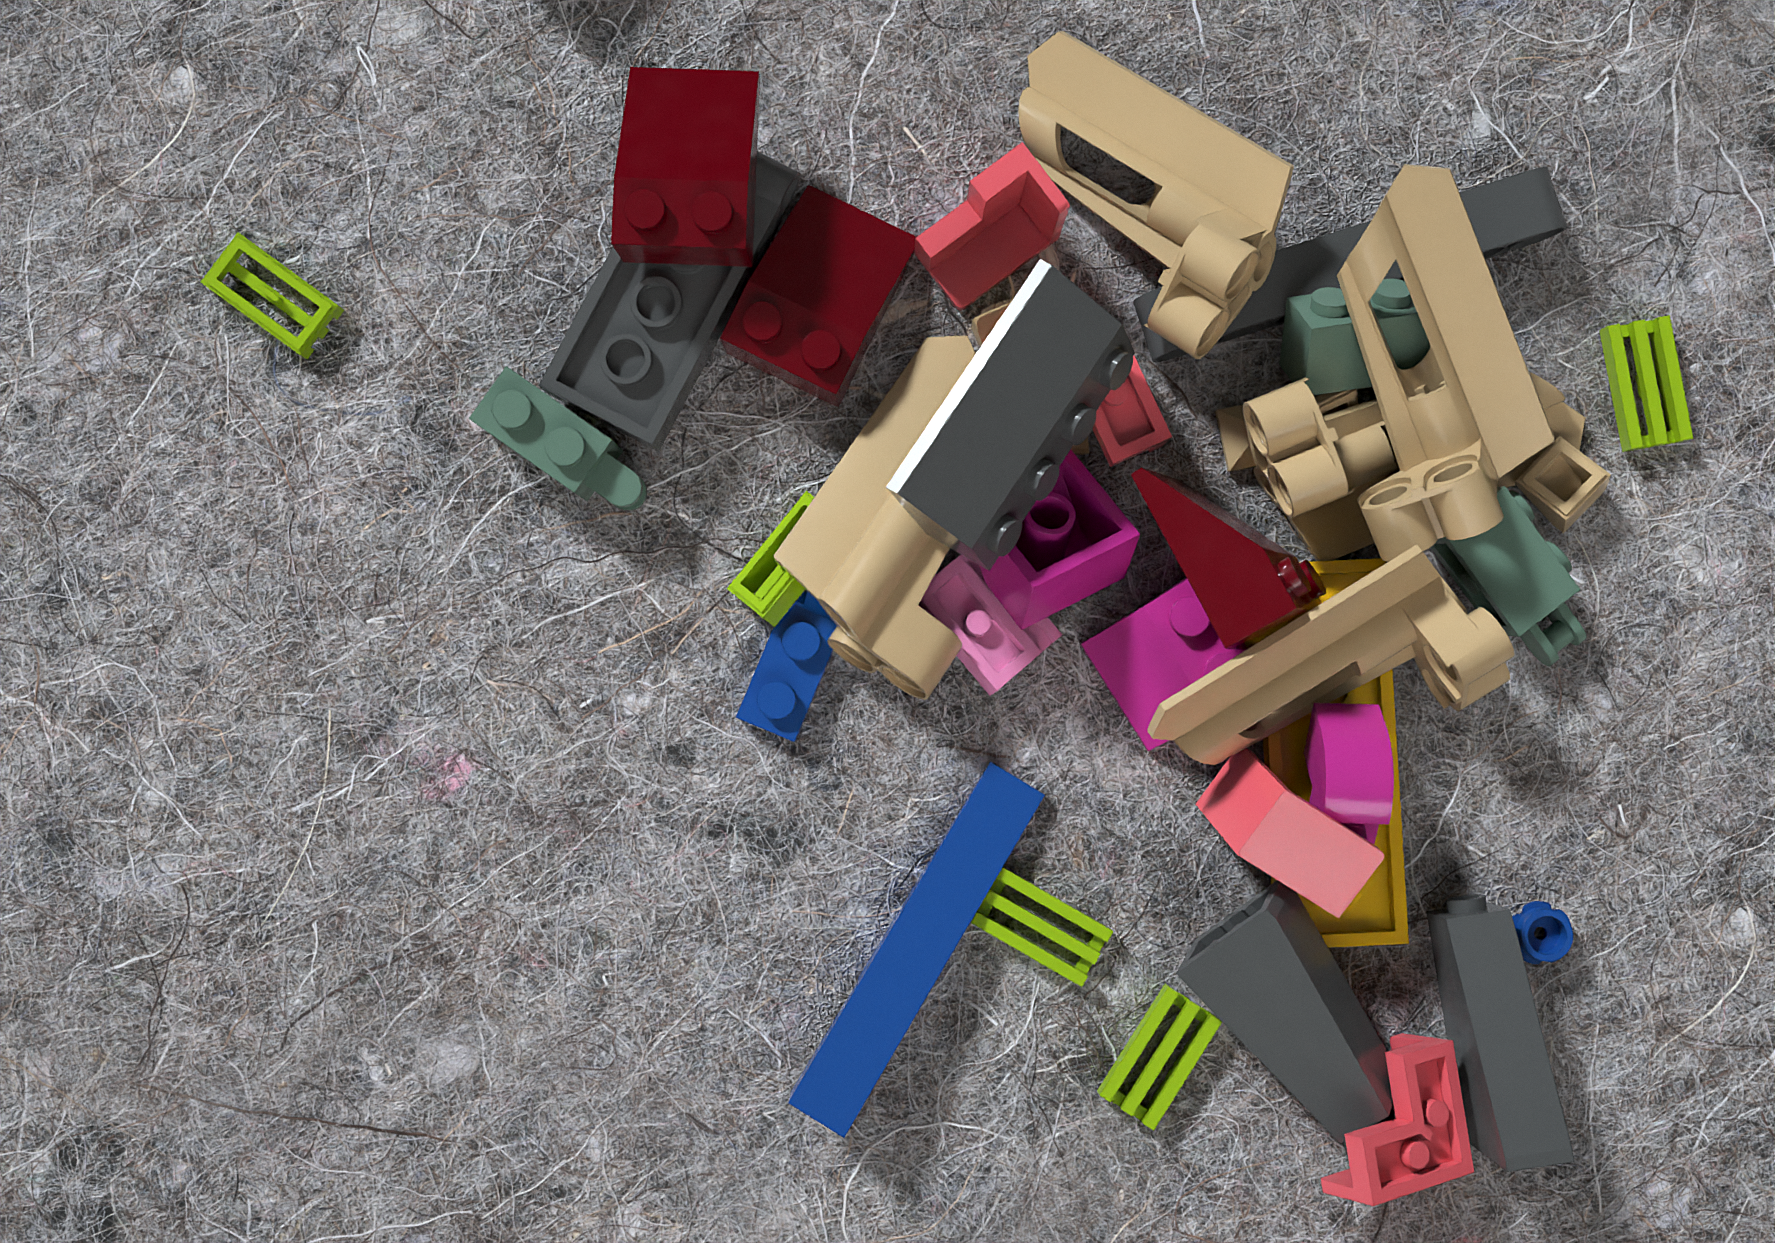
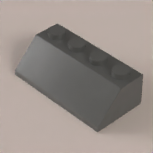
(1013, 417)

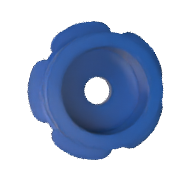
(1557, 936)

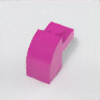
(1351, 765)

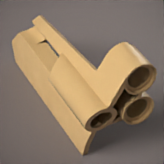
(1211, 196)
(1471, 400)
(1323, 463)
(866, 551)
(1334, 648)

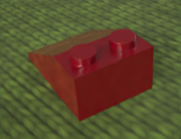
(687, 167)
(819, 295)
(1235, 571)

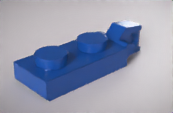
(790, 670)

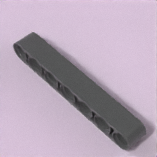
(1503, 215)

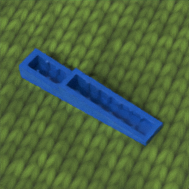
(914, 950)

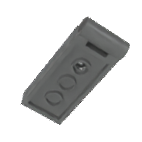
(655, 326)

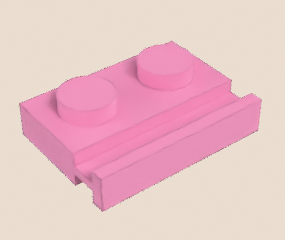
(991, 640)

